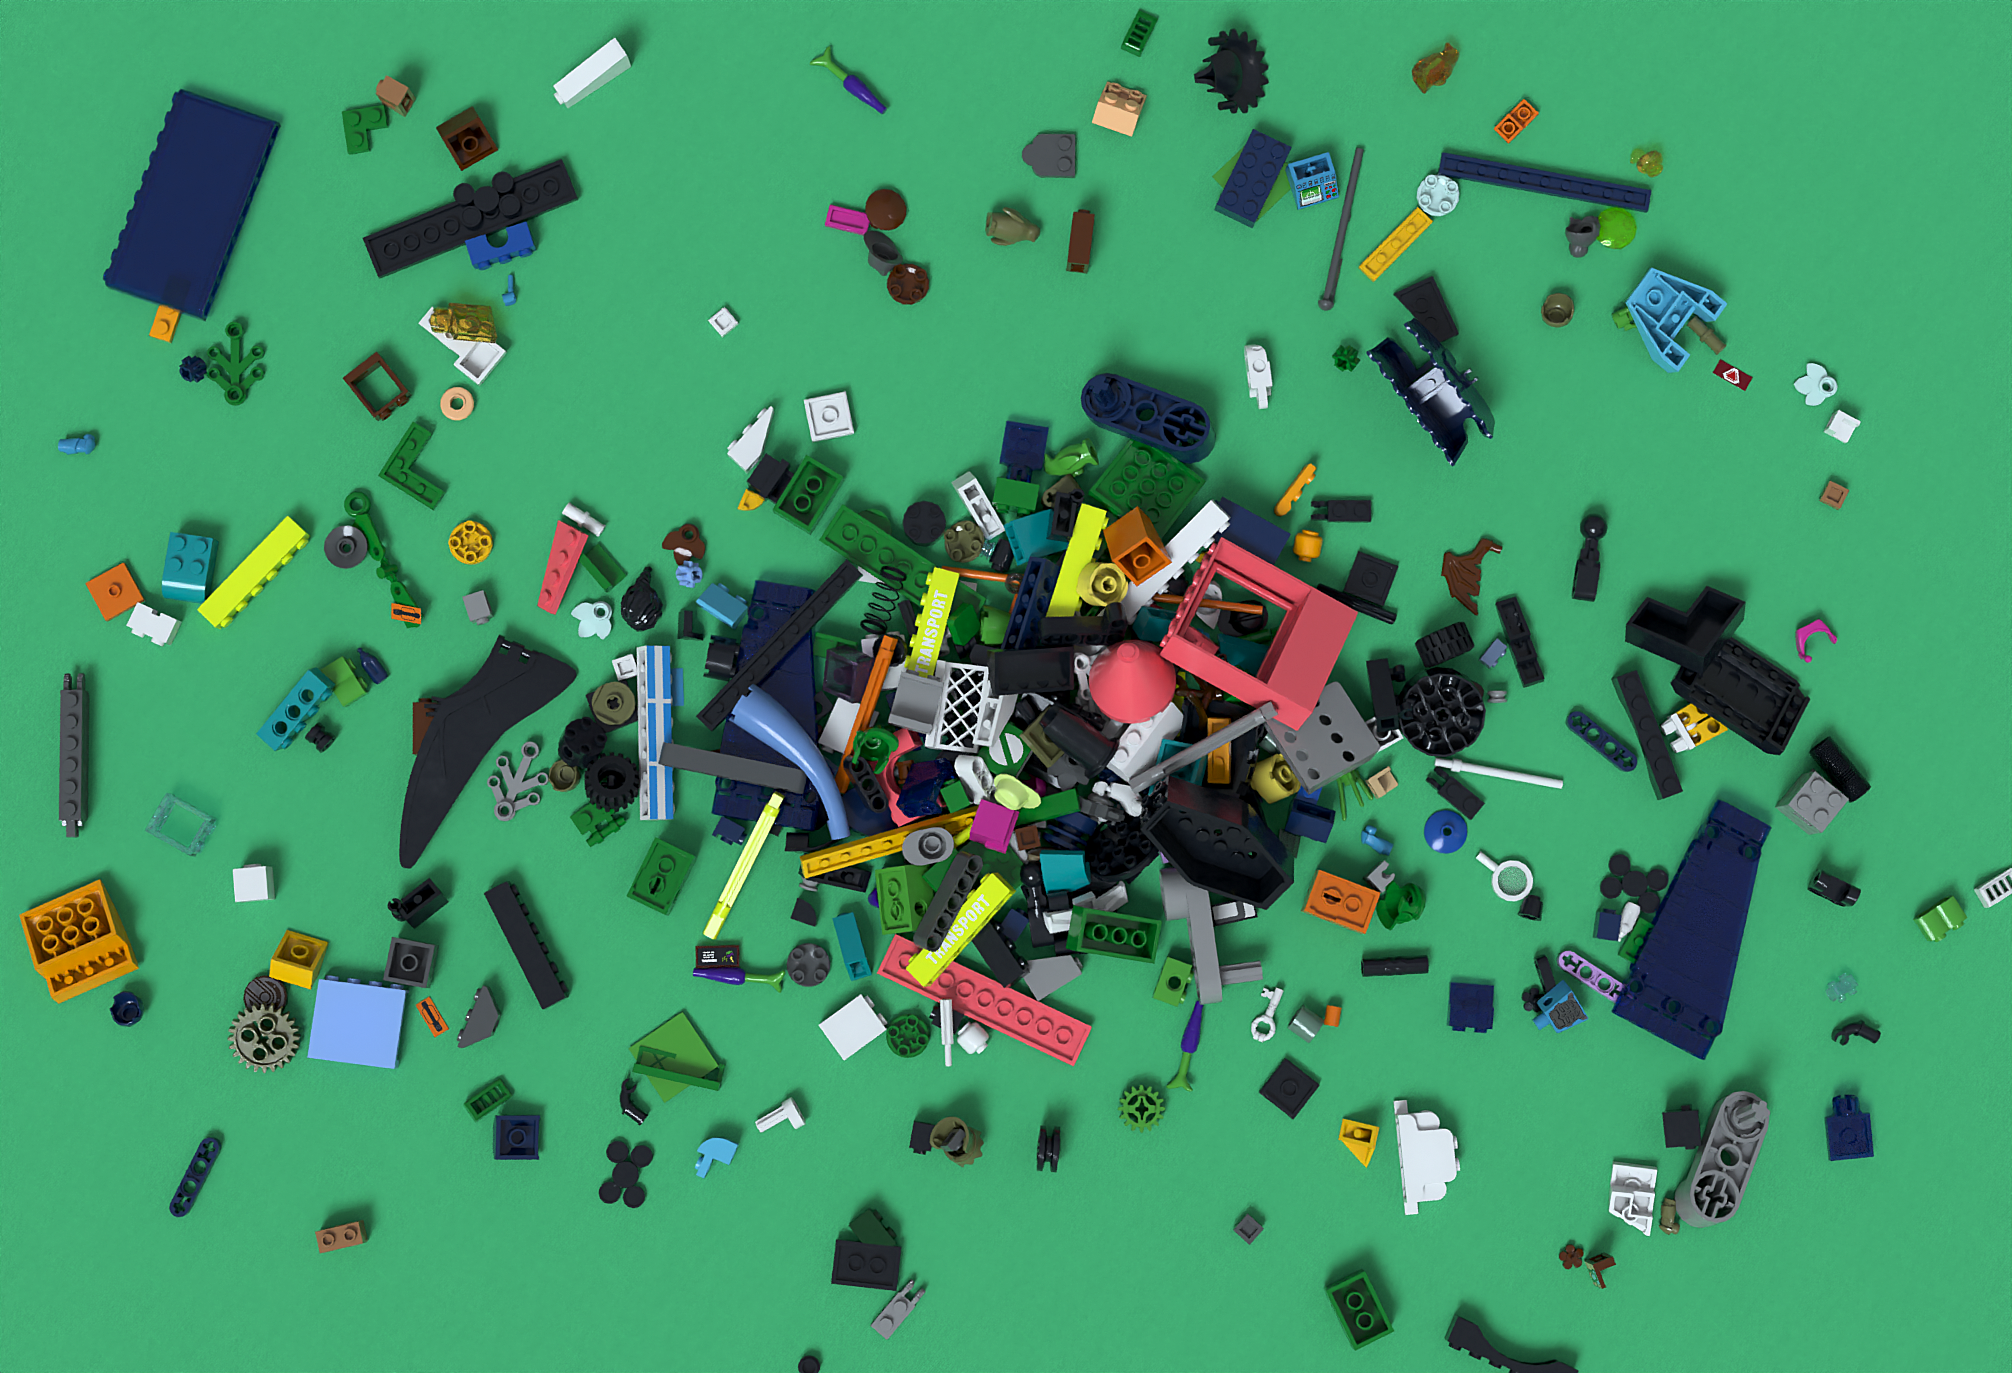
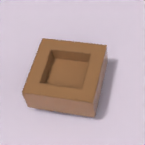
(1834, 495)

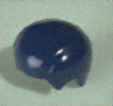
(127, 1009)

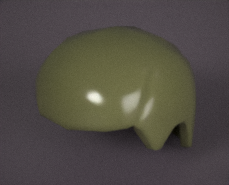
(1557, 310)
(564, 777)

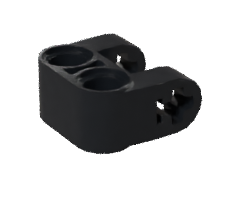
(1834, 889)

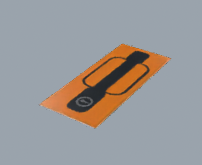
(406, 613)
(432, 1017)

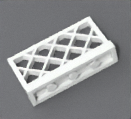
(944, 671)

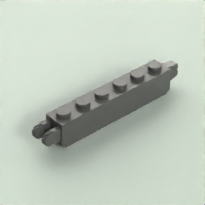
(73, 755)

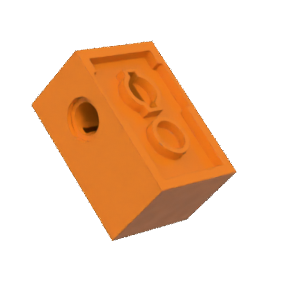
(1340, 901)

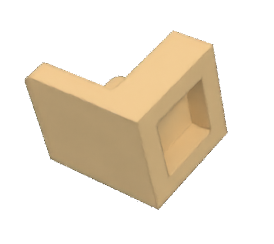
(1381, 782)

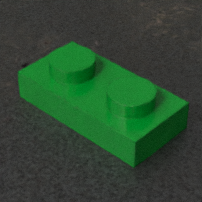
(1634, 940)

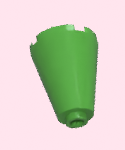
(993, 626)

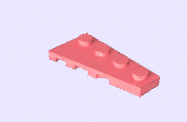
(563, 558)

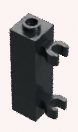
(1382, 694)

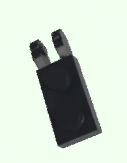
(1343, 511)
(1456, 794)

